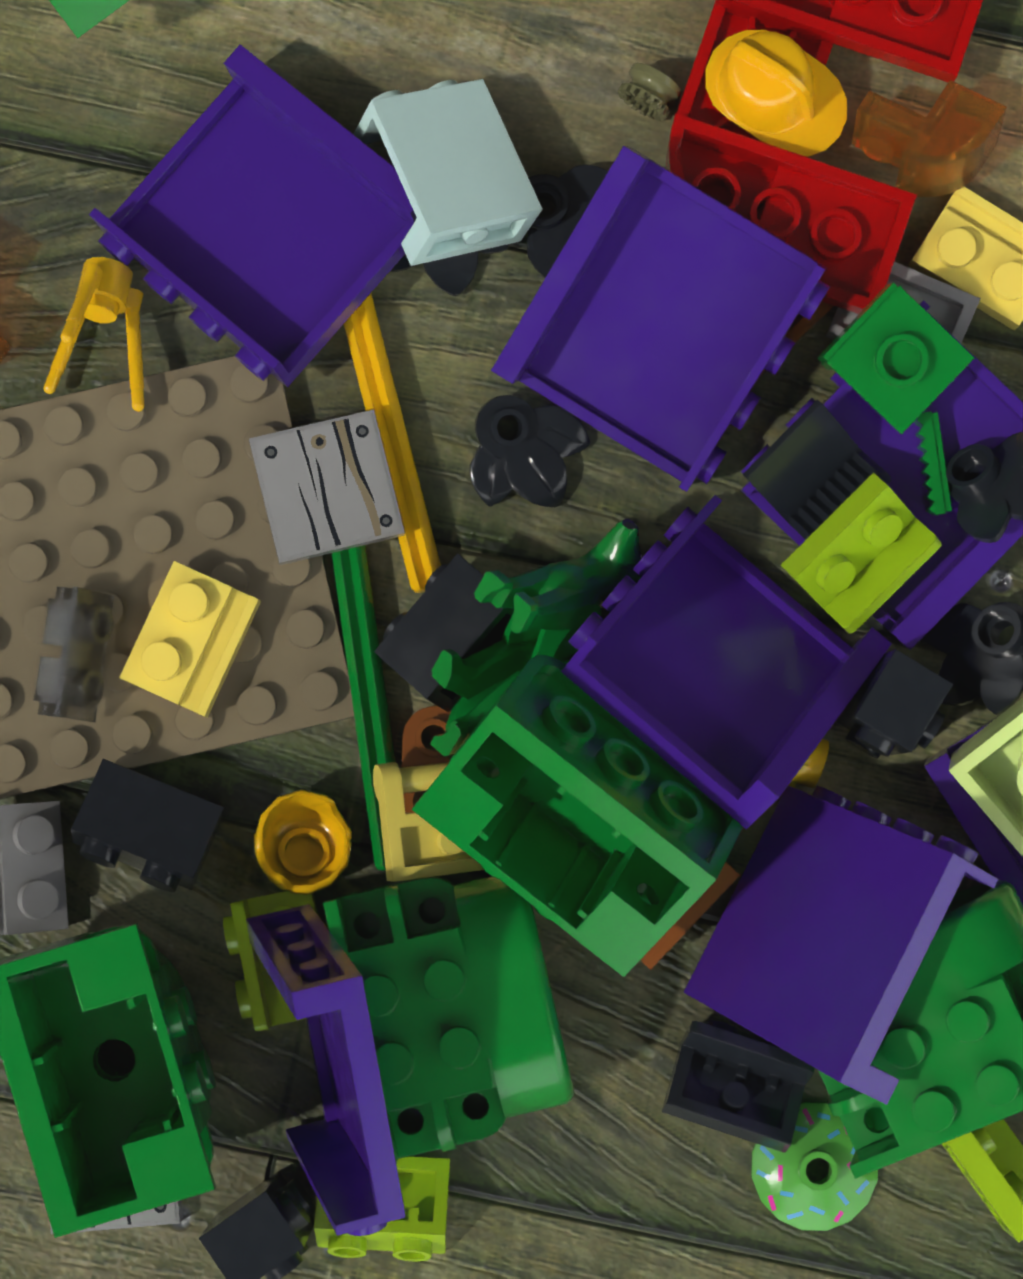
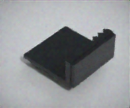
(811, 470)

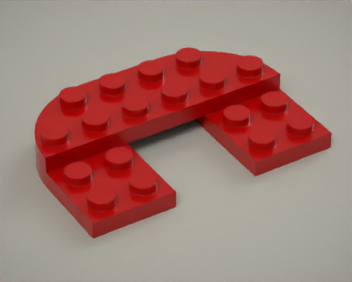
(816, 207)

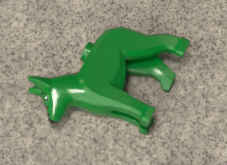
(547, 612)

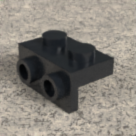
(737, 1085)

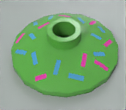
(796, 1198)

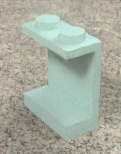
(453, 168)

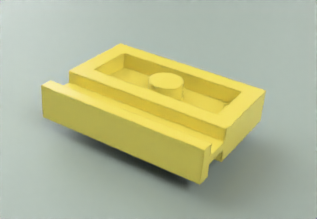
(979, 253)
(190, 639)

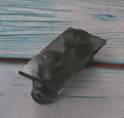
(82, 625)

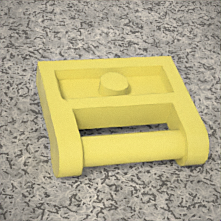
(409, 842)

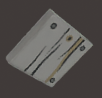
(326, 487)

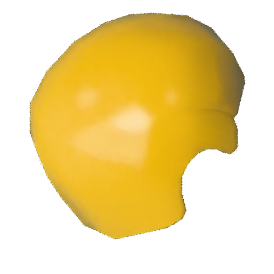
(302, 842)

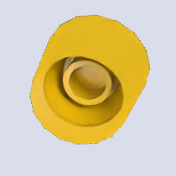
(776, 91)

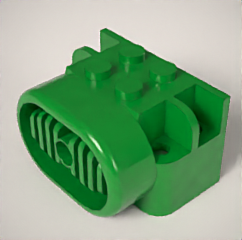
(580, 816)
(454, 1007)
(951, 1039)
(99, 1132)

